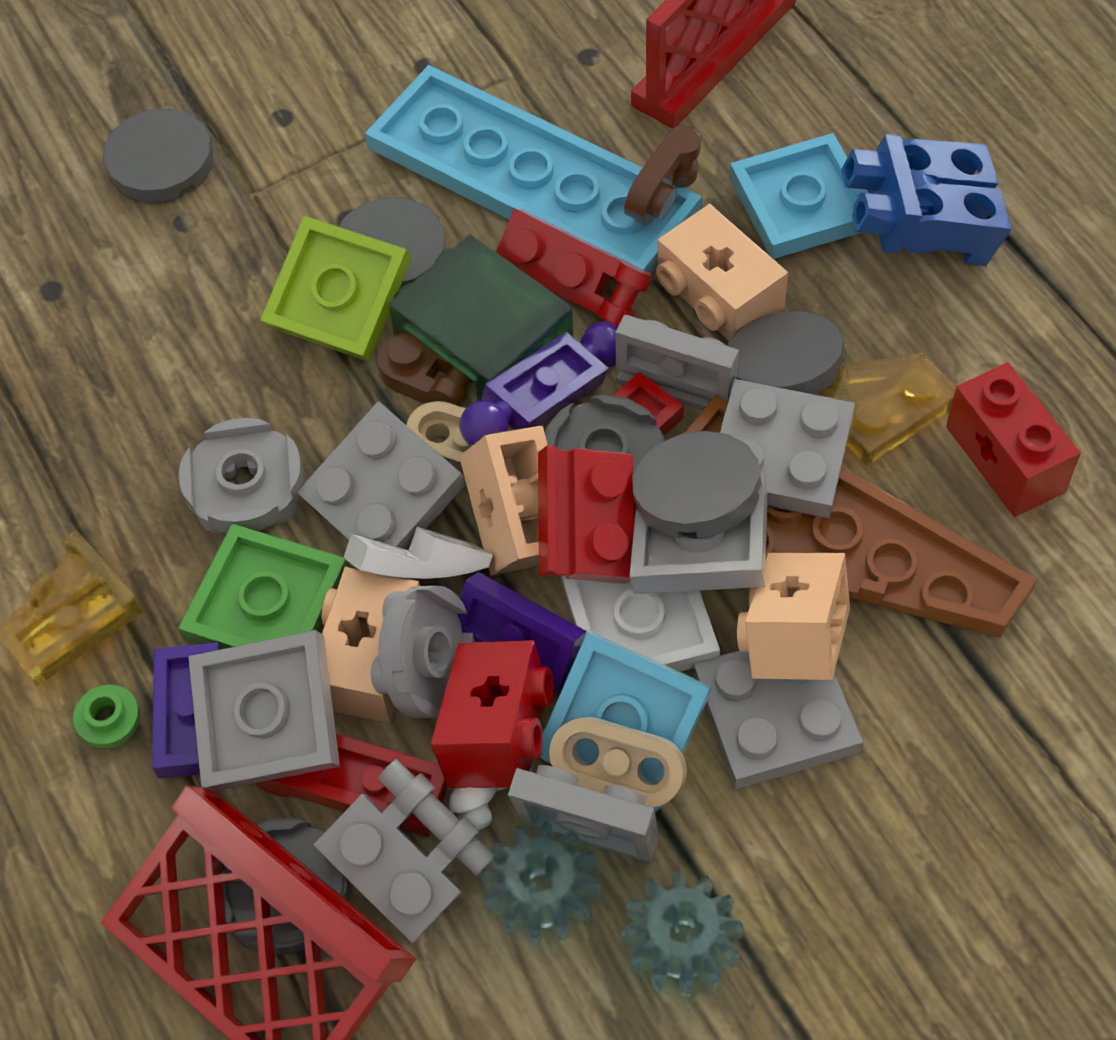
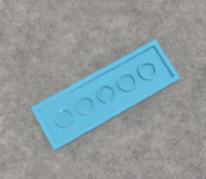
(519, 162)

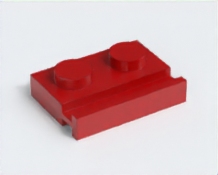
(585, 514)

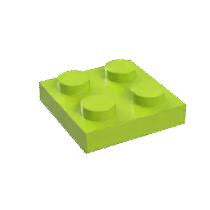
(336, 288)

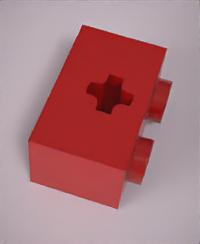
(1012, 439)
(492, 713)

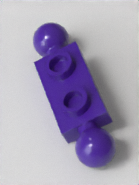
(542, 383)

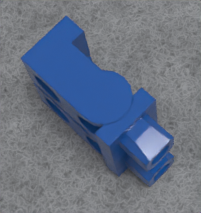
(928, 197)

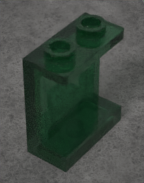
(479, 311)

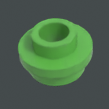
(114, 730)

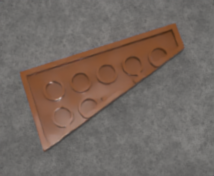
(897, 553)

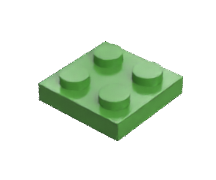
(260, 590)

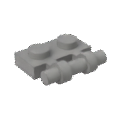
(389, 865)

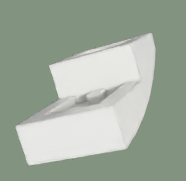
(428, 556)

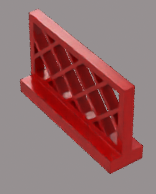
(697, 50)
(276, 881)

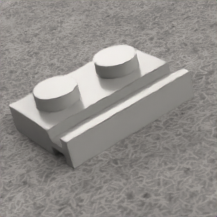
(678, 362)

